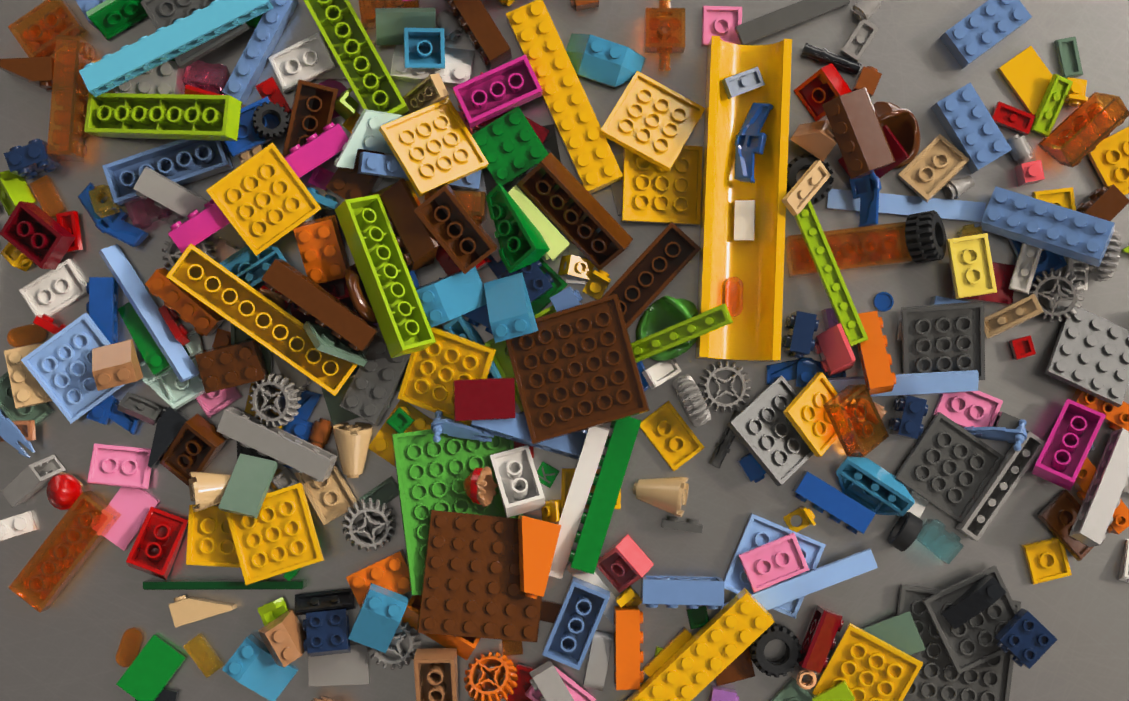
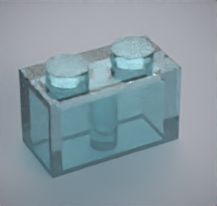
(939, 541)

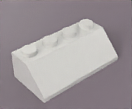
(457, 67)

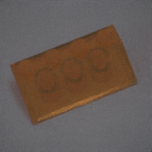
(1085, 128)

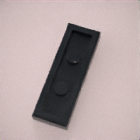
(324, 601)

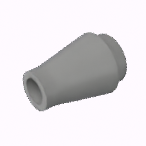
(957, 187)

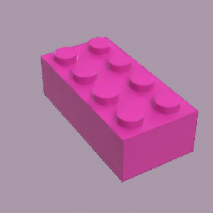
(497, 91)
(1068, 444)

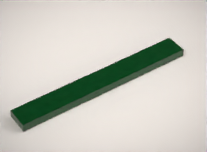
(228, 584)

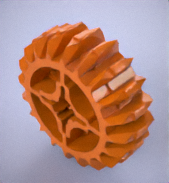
(501, 667)

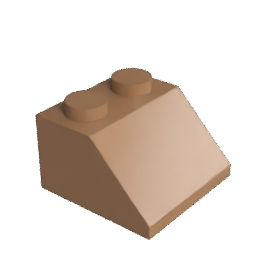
(815, 138)
(115, 365)
(284, 638)

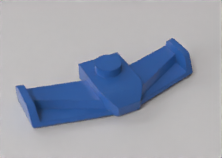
(750, 141)
(867, 189)
(114, 224)
(800, 369)
(109, 409)
(300, 425)

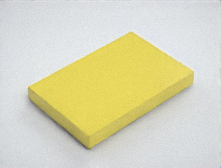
(971, 266)

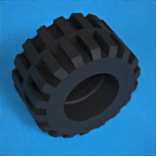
(803, 163)
(925, 237)
(780, 666)

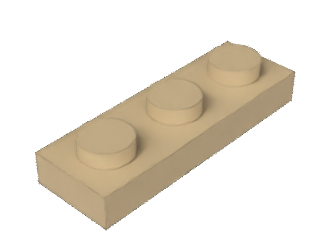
(806, 187)
(1012, 316)

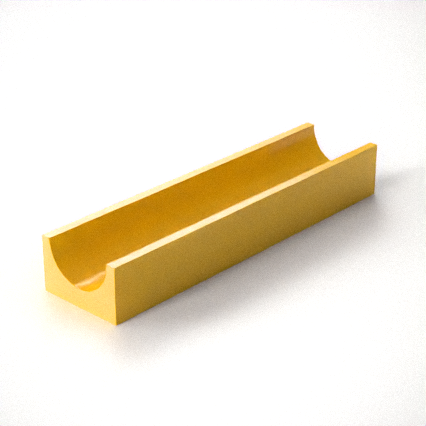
(757, 263)

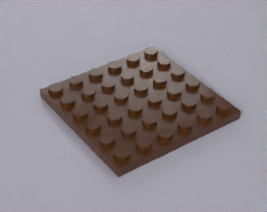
(577, 370)
(475, 580)

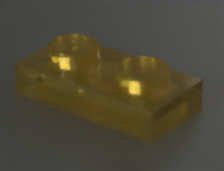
(203, 655)

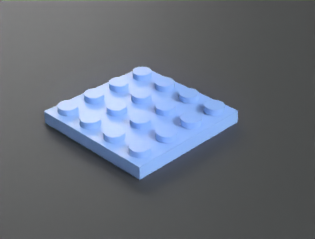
(65, 368)
(759, 532)

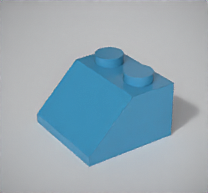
(424, 48)

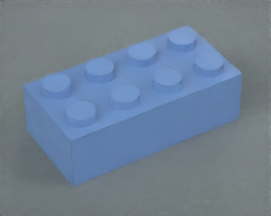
(984, 29)
(971, 127)
(682, 591)
(576, 623)

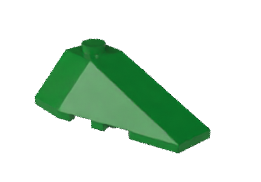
(517, 236)
(144, 341)

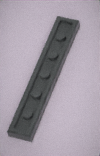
(785, 18)

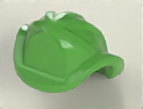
(663, 314)

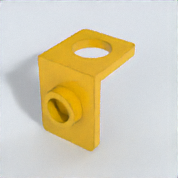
(576, 267)
(551, 511)
(806, 515)

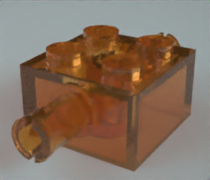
(664, 43)

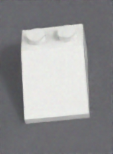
(517, 481)

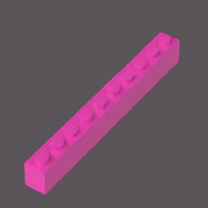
(301, 159)

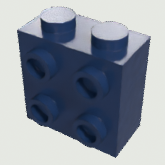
(31, 159)
(535, 280)
(800, 334)
(908, 416)
(327, 632)
(1025, 639)

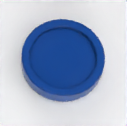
(883, 301)

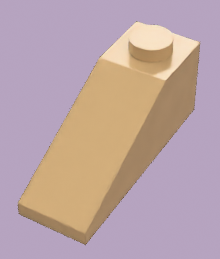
(193, 609)

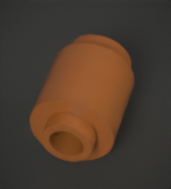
(320, 432)

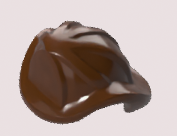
(902, 125)
(358, 294)

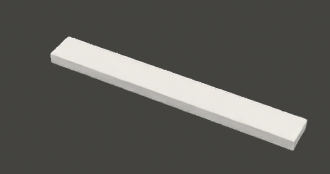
(577, 497)

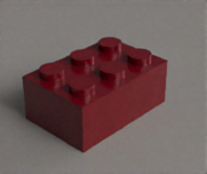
(37, 235)

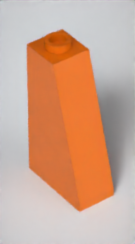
(536, 554)

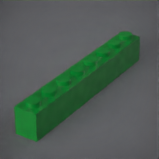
(605, 494)

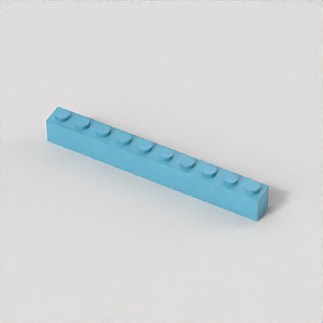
(169, 43)

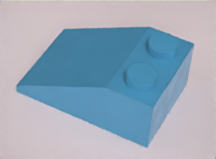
(452, 296)
(509, 308)
(378, 618)
(257, 670)

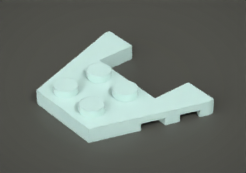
(366, 137)
(167, 383)

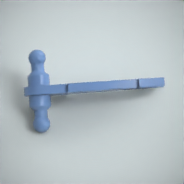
(457, 430)
(1002, 434)
(13, 435)

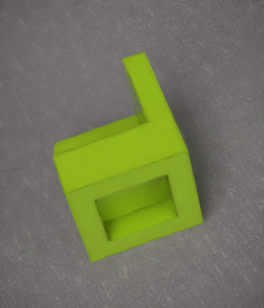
(345, 104)
(272, 610)

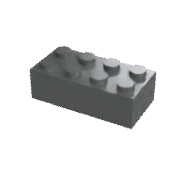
(375, 383)

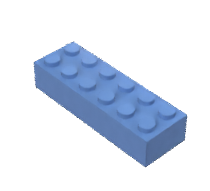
(179, 161)
(1047, 226)

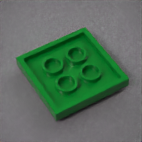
(510, 146)

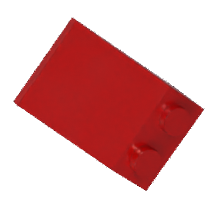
(157, 543)

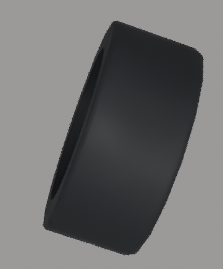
(905, 531)

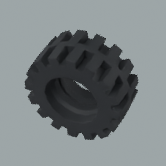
(273, 109)

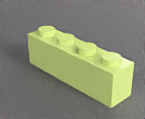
(553, 238)

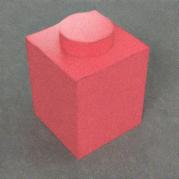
(1029, 173)

